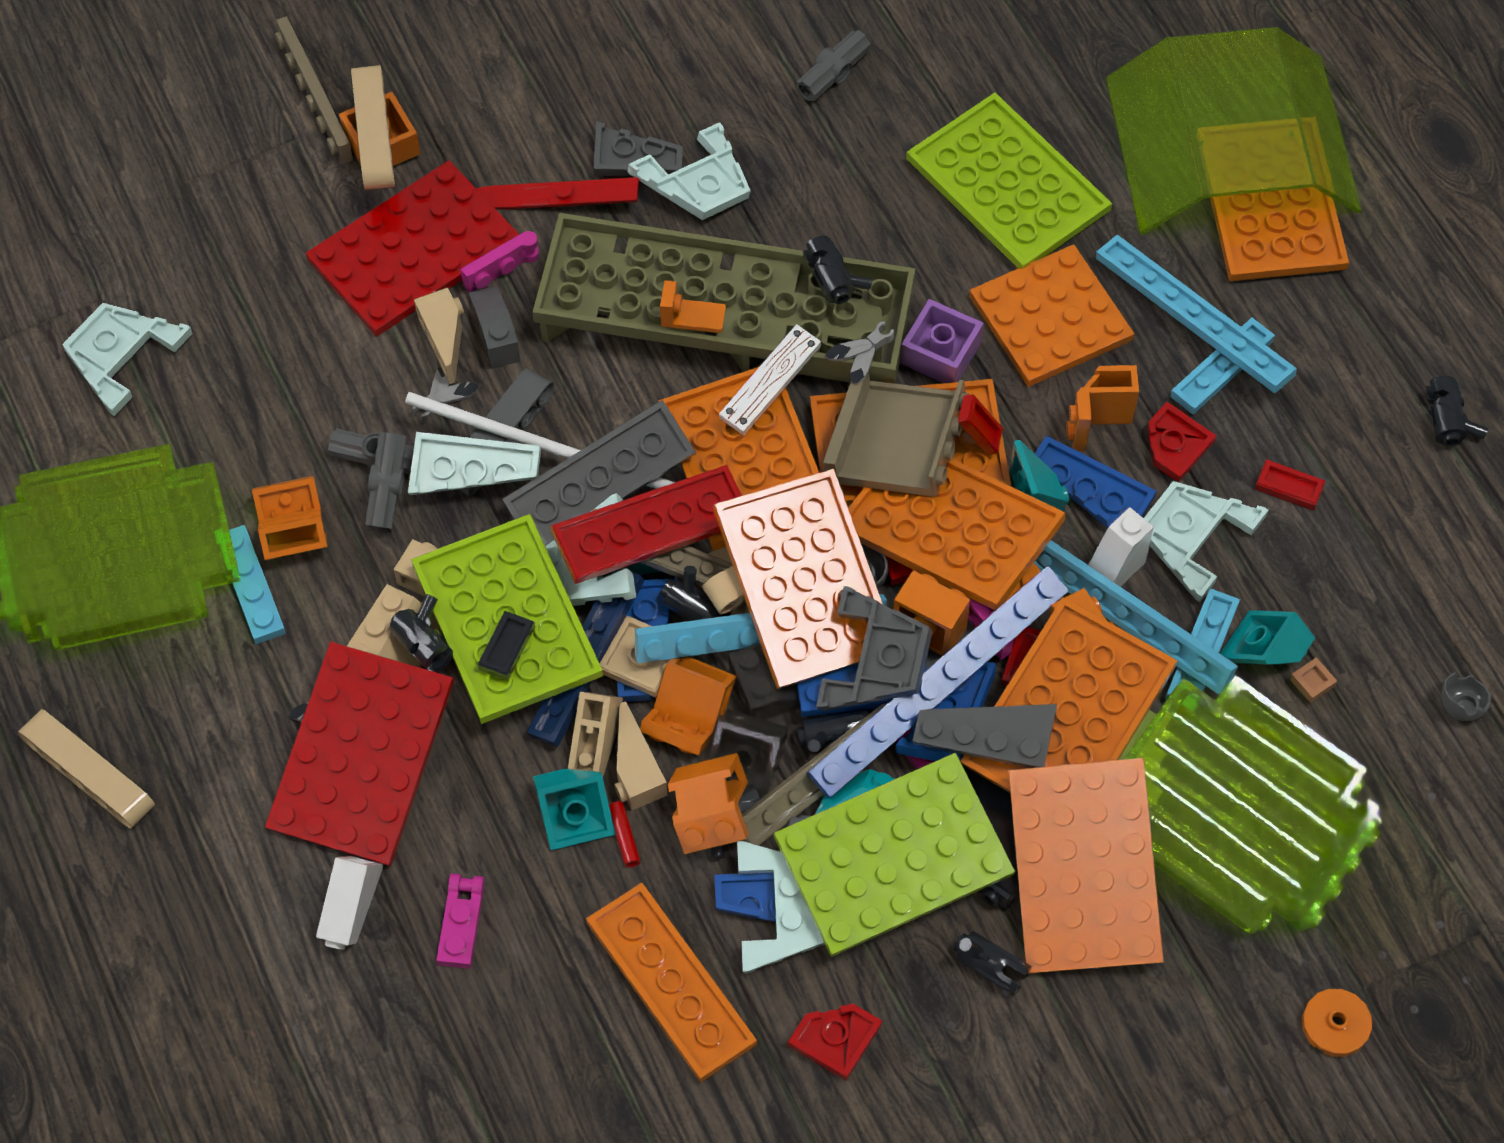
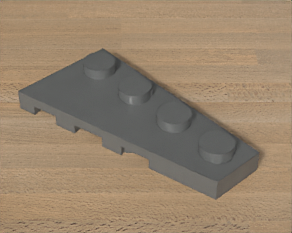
(993, 733)

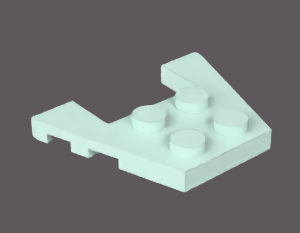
(702, 186)
(109, 341)
(1185, 520)
(598, 588)
(793, 920)

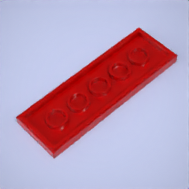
(644, 525)

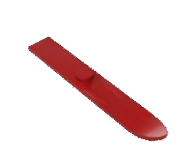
(562, 193)

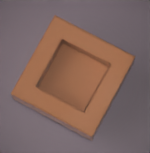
(1313, 680)

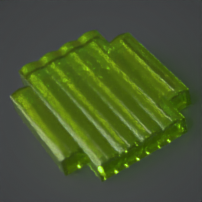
(112, 547)
(1251, 806)

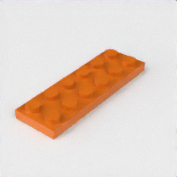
(671, 982)

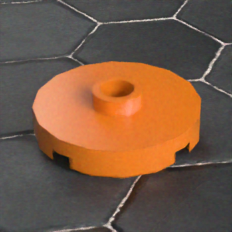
(1333, 1038)

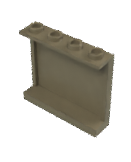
(895, 437)

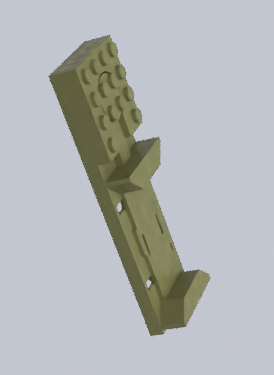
(762, 294)

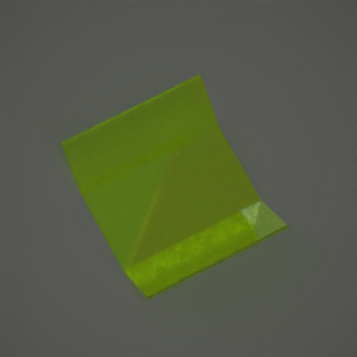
(1227, 121)

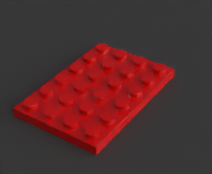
(410, 247)
(360, 753)

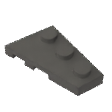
(619, 148)

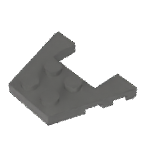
(890, 656)

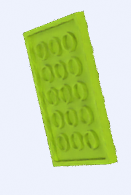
(1008, 181)
(514, 574)
(893, 854)

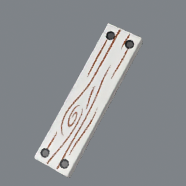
(770, 379)

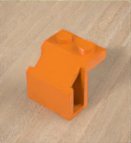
(1105, 399)
(290, 517)
(688, 704)
(708, 803)

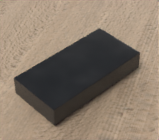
(506, 645)

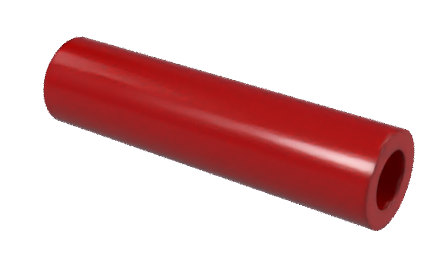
(624, 834)

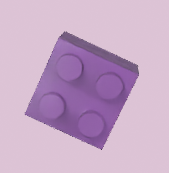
(941, 342)

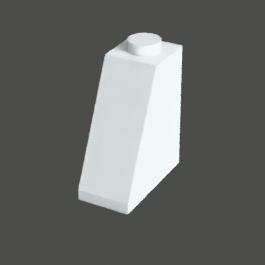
(1123, 547)
(347, 900)

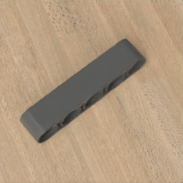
(517, 408)

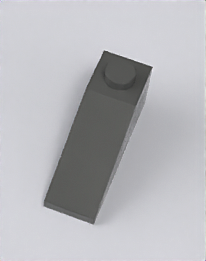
(495, 327)

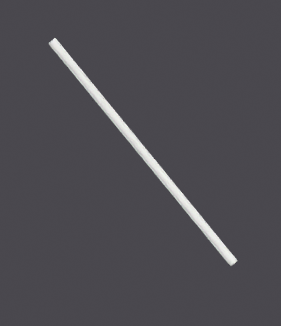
(502, 429)

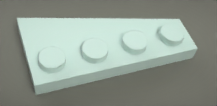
(465, 462)

